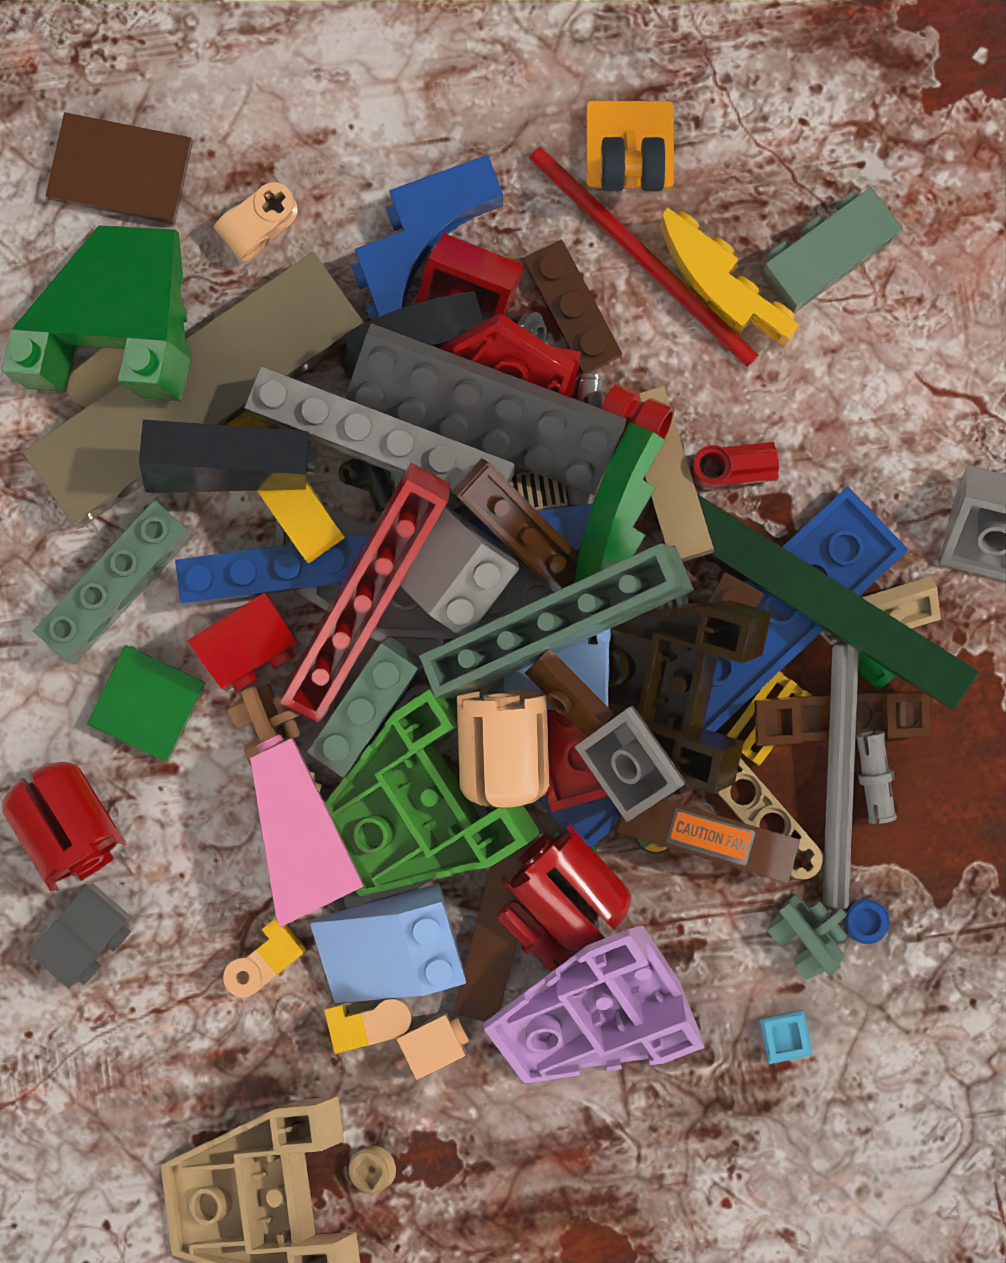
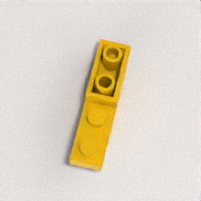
(708, 270)
(298, 511)

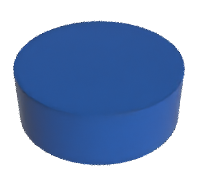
(866, 921)

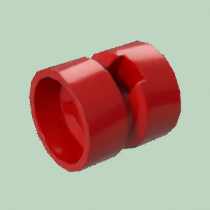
(649, 414)

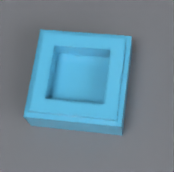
(785, 1036)

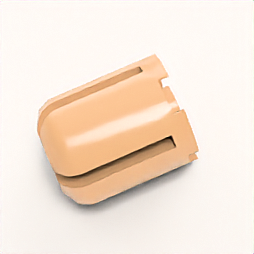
(503, 747)

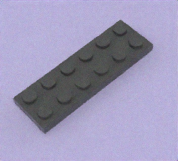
(485, 409)

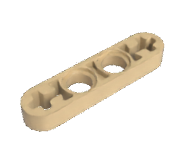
(766, 803)

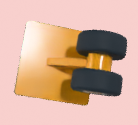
(630, 145)

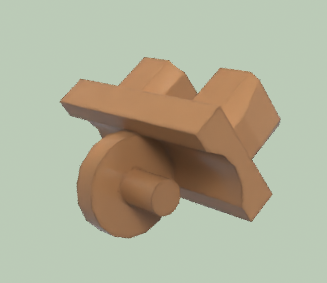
(267, 715)

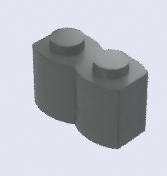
(81, 936)

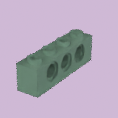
(113, 583)

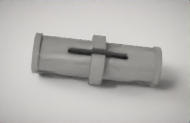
(876, 777)

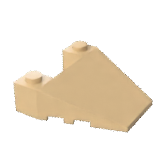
(250, 1191)

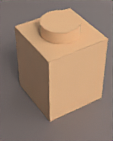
(433, 1044)

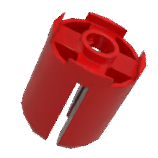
(61, 823)
(551, 903)

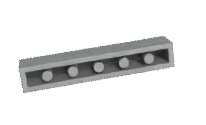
(362, 430)

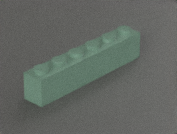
(557, 621)

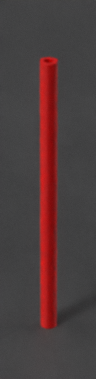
(643, 256)

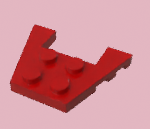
(514, 351)

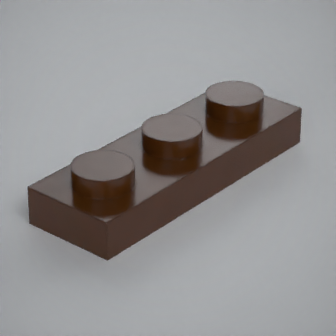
(572, 306)

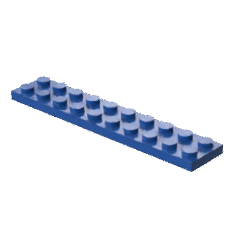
(840, 542)

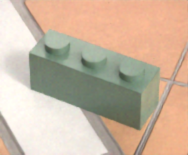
(830, 249)
(366, 706)

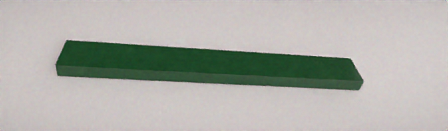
(837, 609)

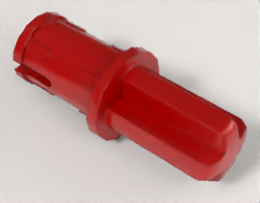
(532, 935)

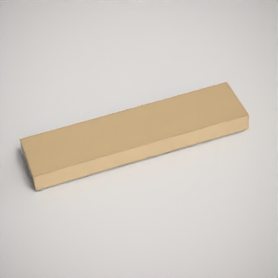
(676, 495)

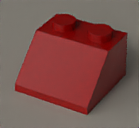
(464, 268)
(245, 644)

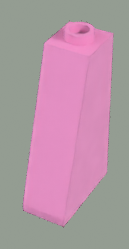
(300, 838)

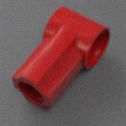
(738, 465)

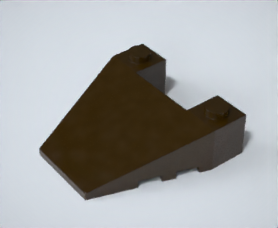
(667, 672)

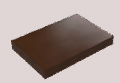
(119, 168)

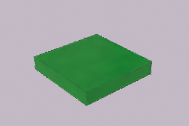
(146, 703)

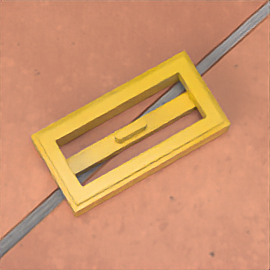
(789, 687)

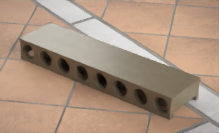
(280, 327)

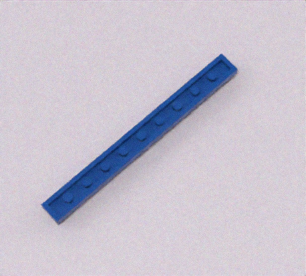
(285, 569)

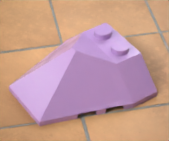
(598, 1009)

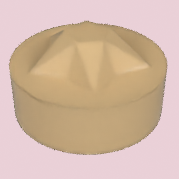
(372, 1169)

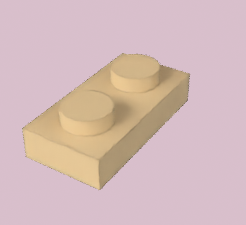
(910, 603)

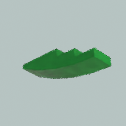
(618, 503)

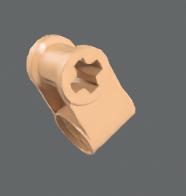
(253, 224)

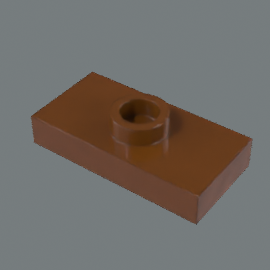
(568, 693)

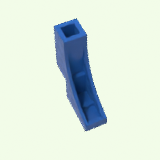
(424, 213)

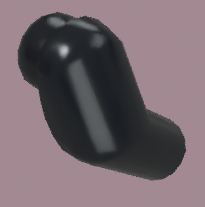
(368, 478)

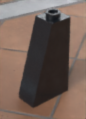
(223, 458)

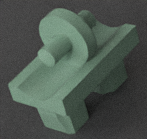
(821, 951)

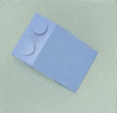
(390, 948)

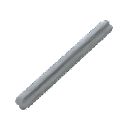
(840, 776)

